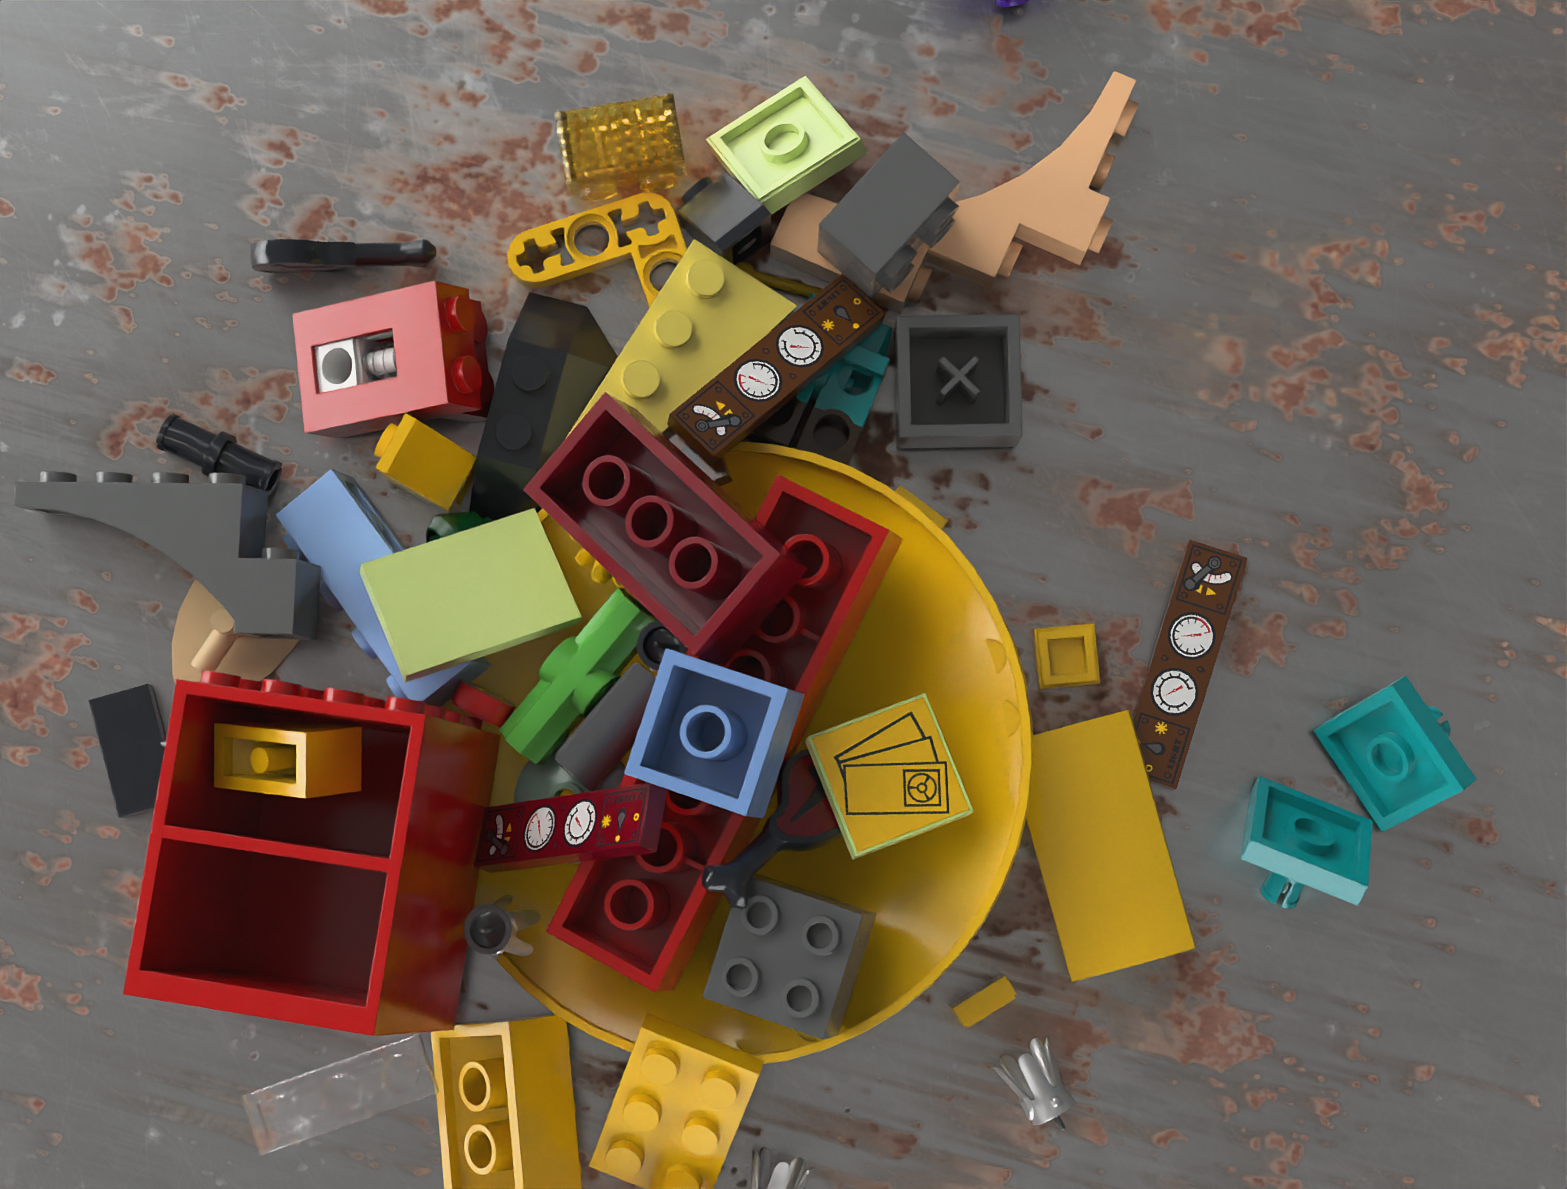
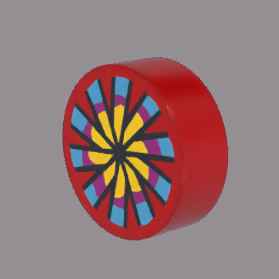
(482, 703)

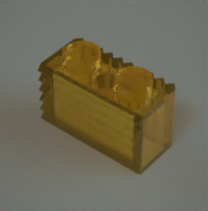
(621, 146)

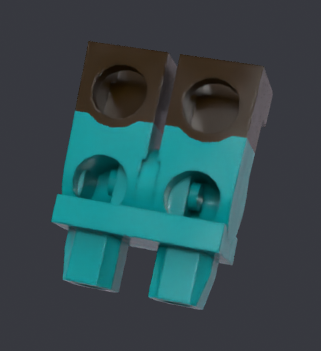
(842, 403)

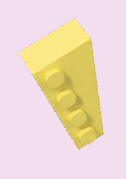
(691, 334)

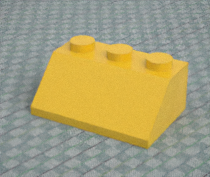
(507, 1104)

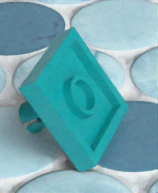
(1395, 753)
(1305, 844)

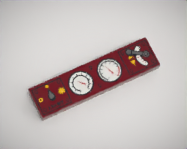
(571, 828)

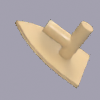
(207, 642)

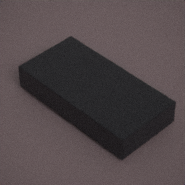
(130, 746)

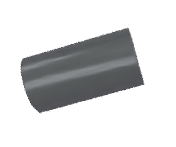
(607, 730)

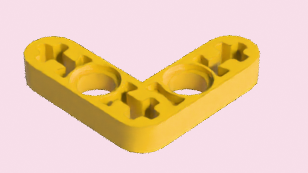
(643, 249)

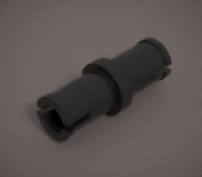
(217, 453)

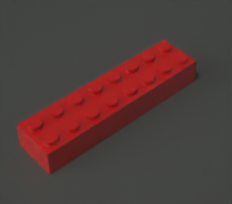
(651, 907)

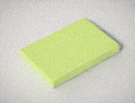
(469, 594)

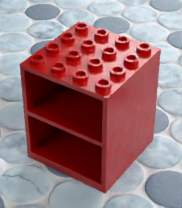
(321, 903)

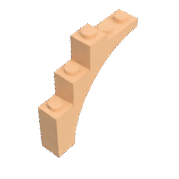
(1042, 207)

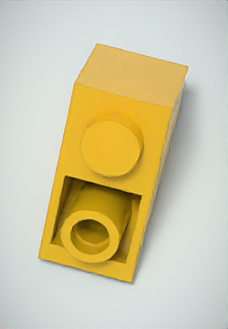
(425, 464)

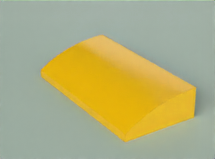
(1104, 849)

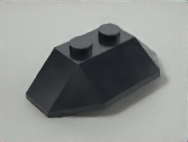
(542, 388)

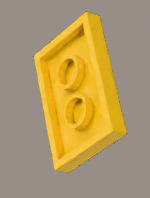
(675, 1109)

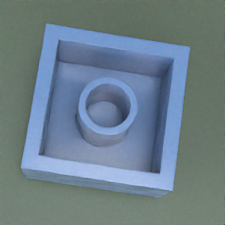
(714, 734)

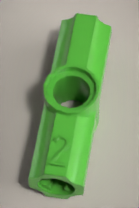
(577, 677)

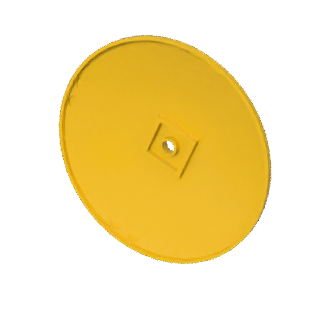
(923, 633)

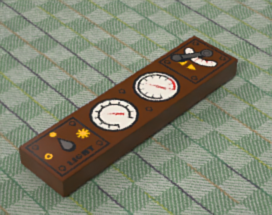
(775, 369)
(1185, 658)

